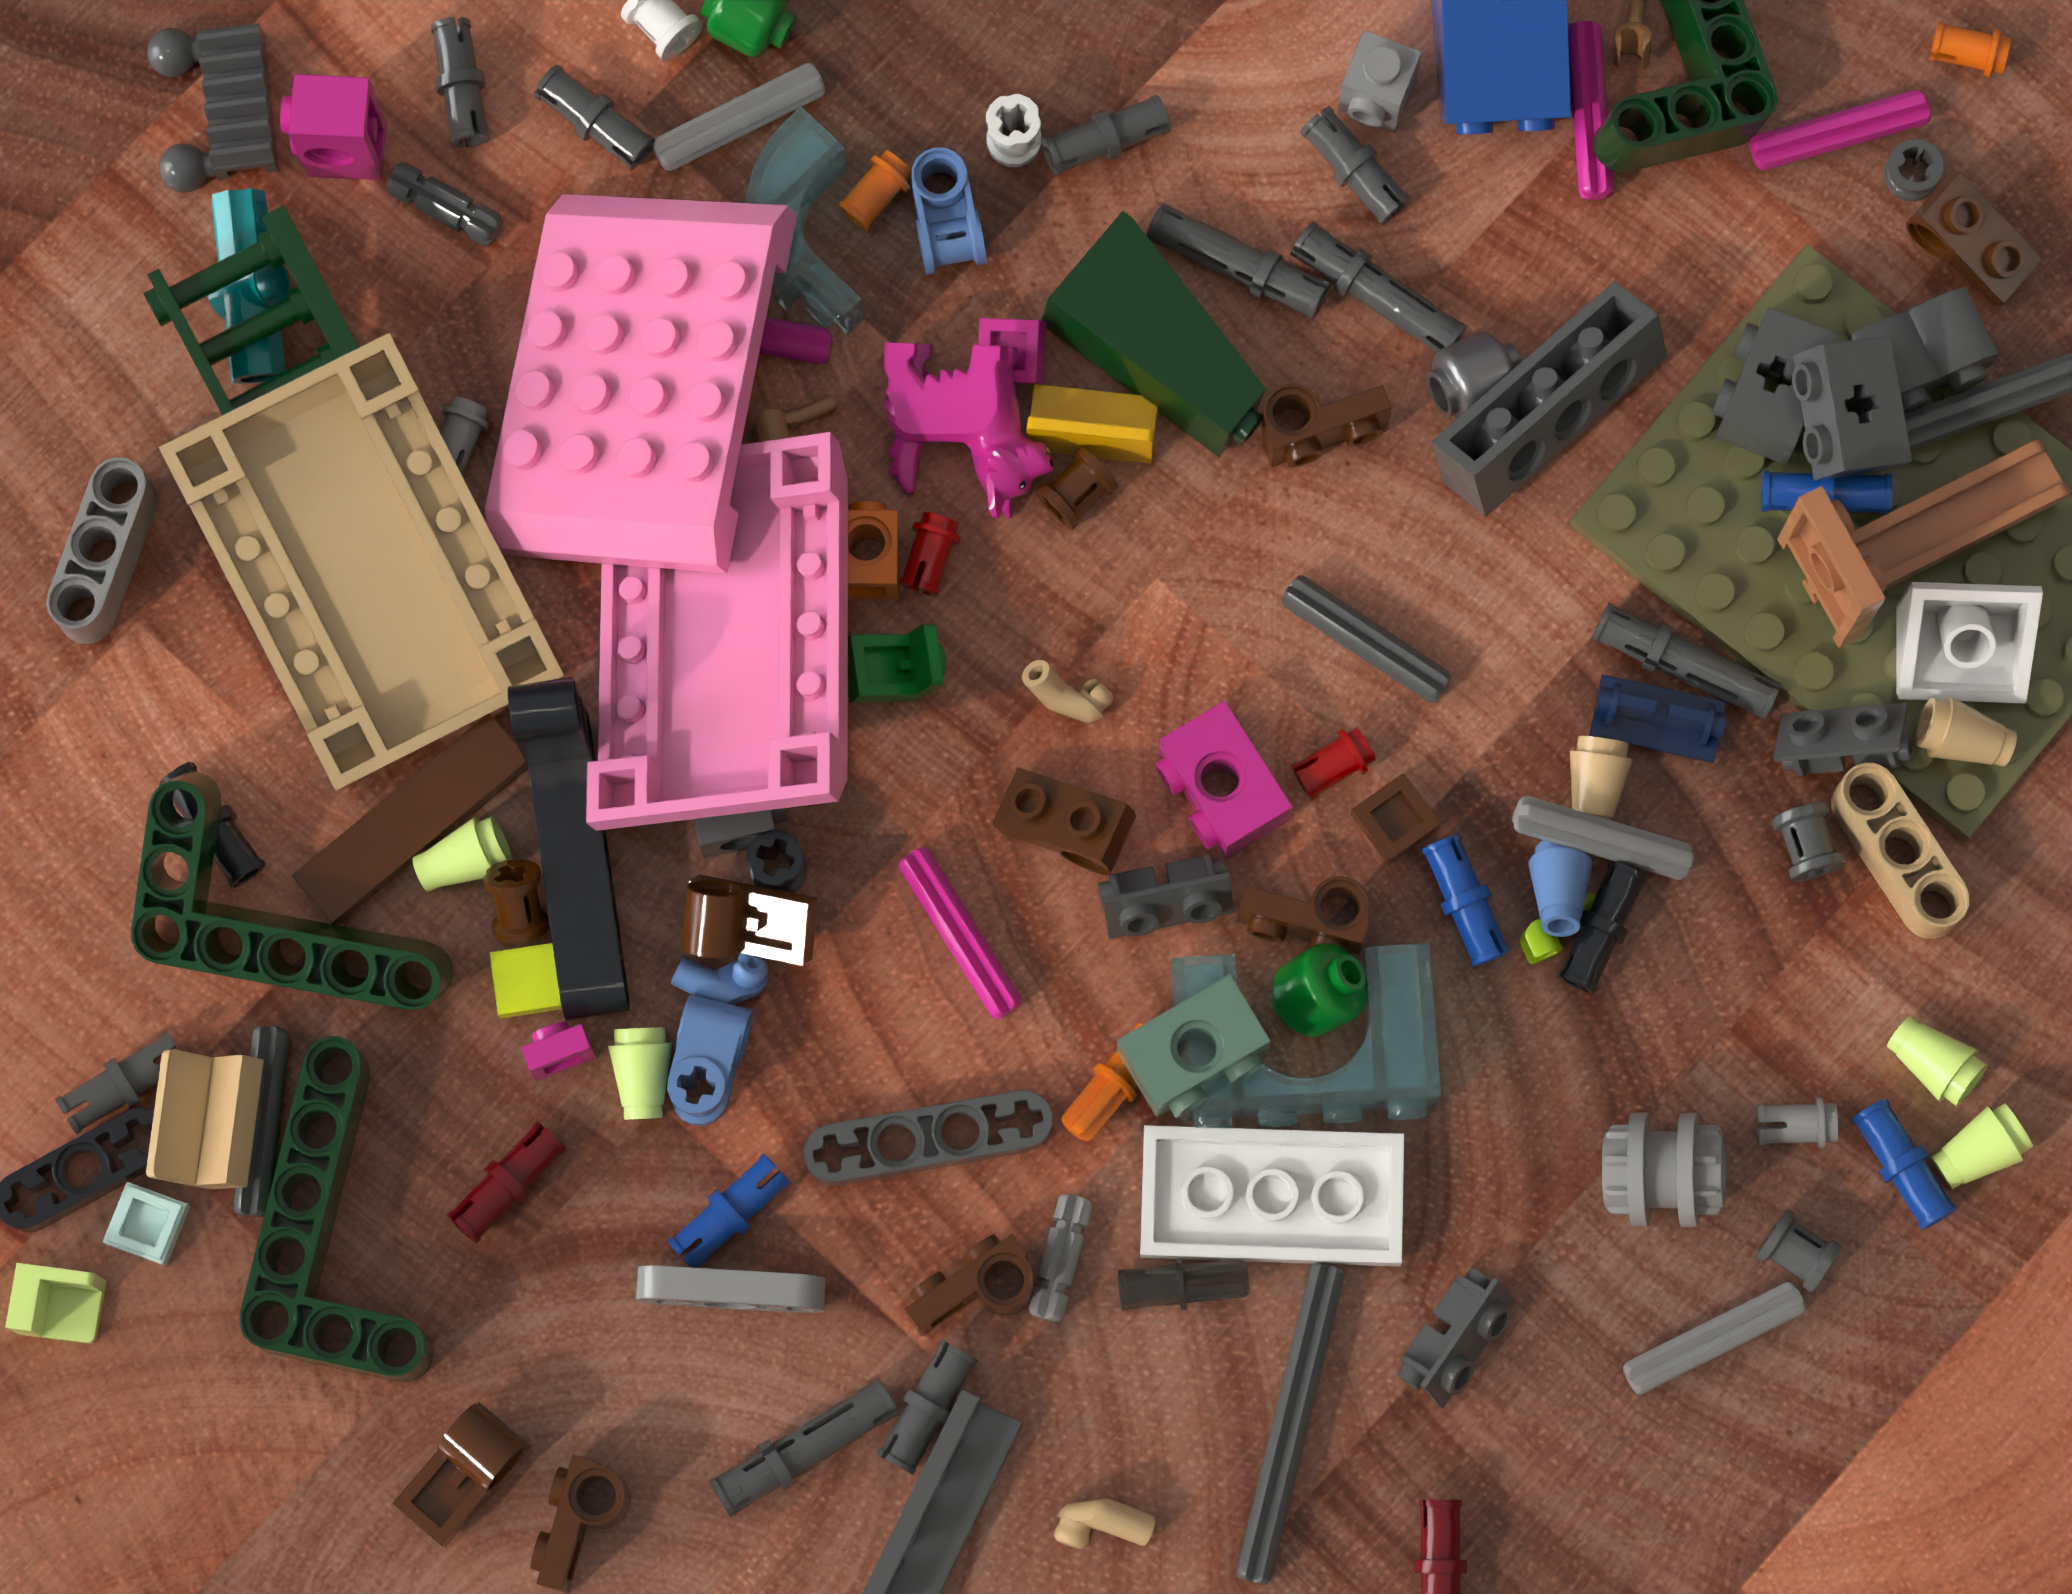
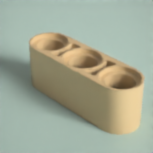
(1899, 819)

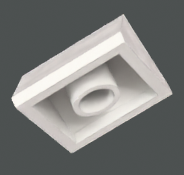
(1966, 641)

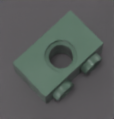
(1214, 1014)

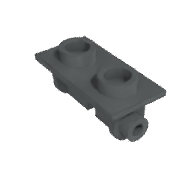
(1821, 738)
(1195, 894)
(1445, 1363)

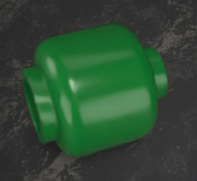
(749, 24)
(1319, 990)

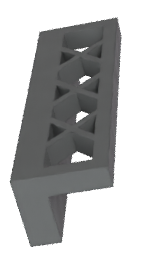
(945, 1500)

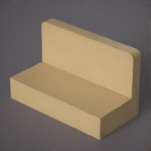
(204, 1119)

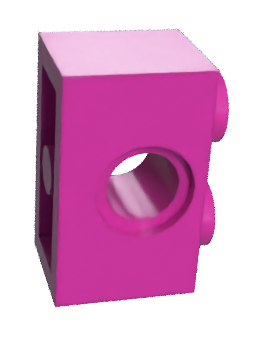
(335, 126)
(1213, 744)

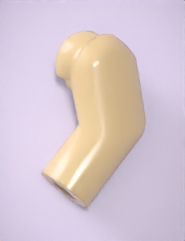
(1061, 698)

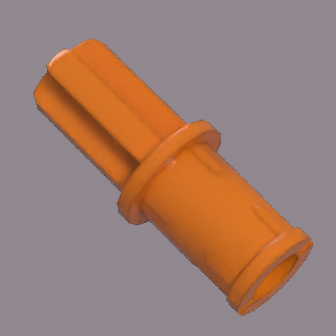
(1100, 1098)

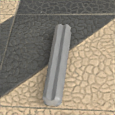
(738, 116)
(1603, 837)
(1714, 1338)

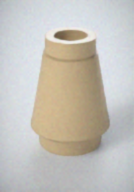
(1963, 734)
(1598, 775)

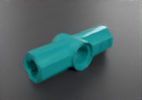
(236, 227)

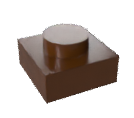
(1395, 818)

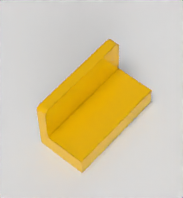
(1100, 421)

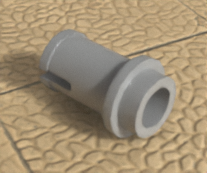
(462, 428)
(1801, 1123)

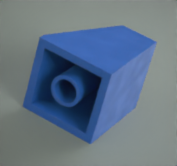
(1501, 63)

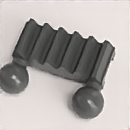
(235, 105)

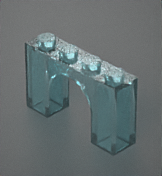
(1390, 1071)

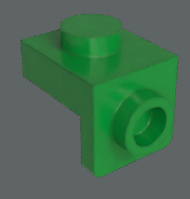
(895, 666)

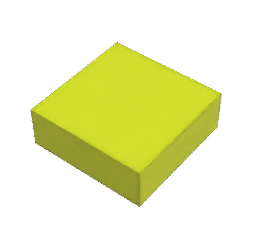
(525, 980)

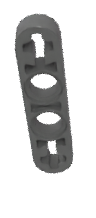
(927, 1127)

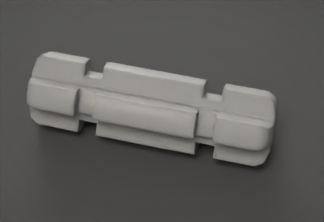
(1060, 1257)

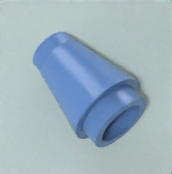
(1560, 886)

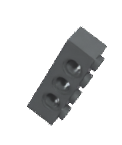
(1549, 398)

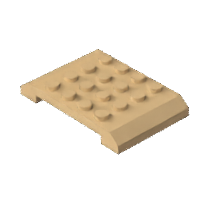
(361, 560)

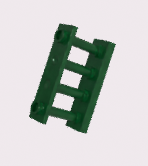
(306, 302)

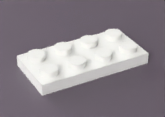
(1272, 1195)

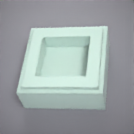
(146, 1224)

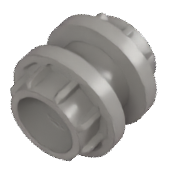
(1664, 1169)

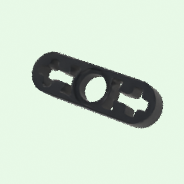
(48, 1206)

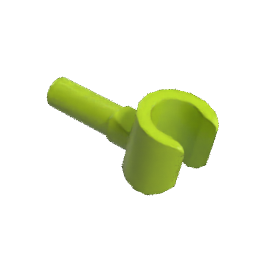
(1540, 945)

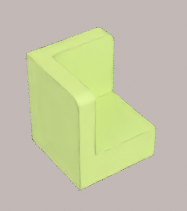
(56, 1303)

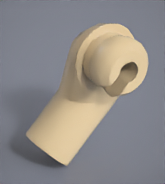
(1103, 1515)

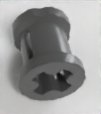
(1808, 842)
(1798, 1250)

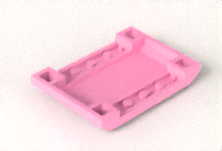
(635, 381)
(734, 680)

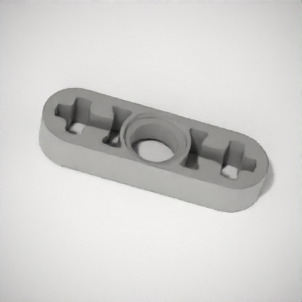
(730, 1289)

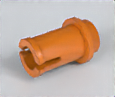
(1970, 48)
(876, 189)

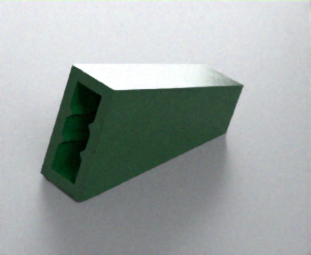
(1155, 338)

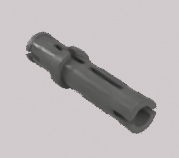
(1228, 256)
(1369, 283)
(1685, 660)
(814, 1441)

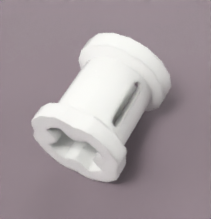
(664, 24)
(1009, 113)

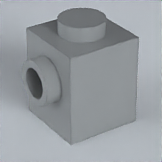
(1379, 81)

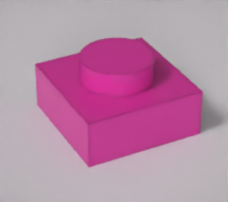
(1027, 336)
(557, 1049)

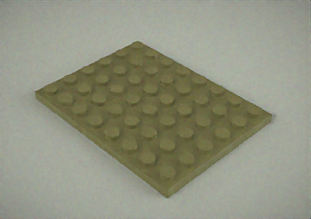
(1693, 532)

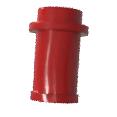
(929, 553)
(1334, 762)

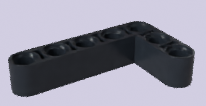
(581, 903)

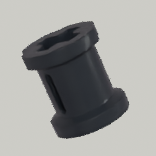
(768, 847)

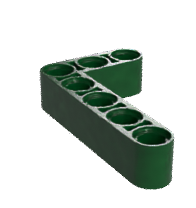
(1703, 100)
(259, 930)
(314, 1230)

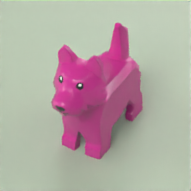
(962, 408)

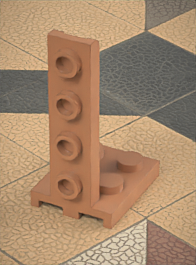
(1853, 567)

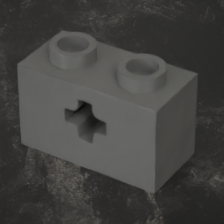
(1866, 382)
(1753, 416)

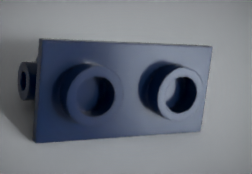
(1658, 718)

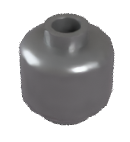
(1468, 371)

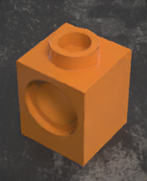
(880, 576)

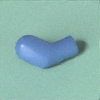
(727, 984)

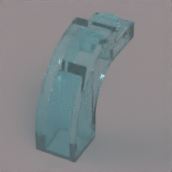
(794, 172)

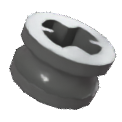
(1918, 150)

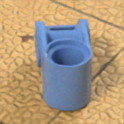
(946, 222)
(708, 1048)

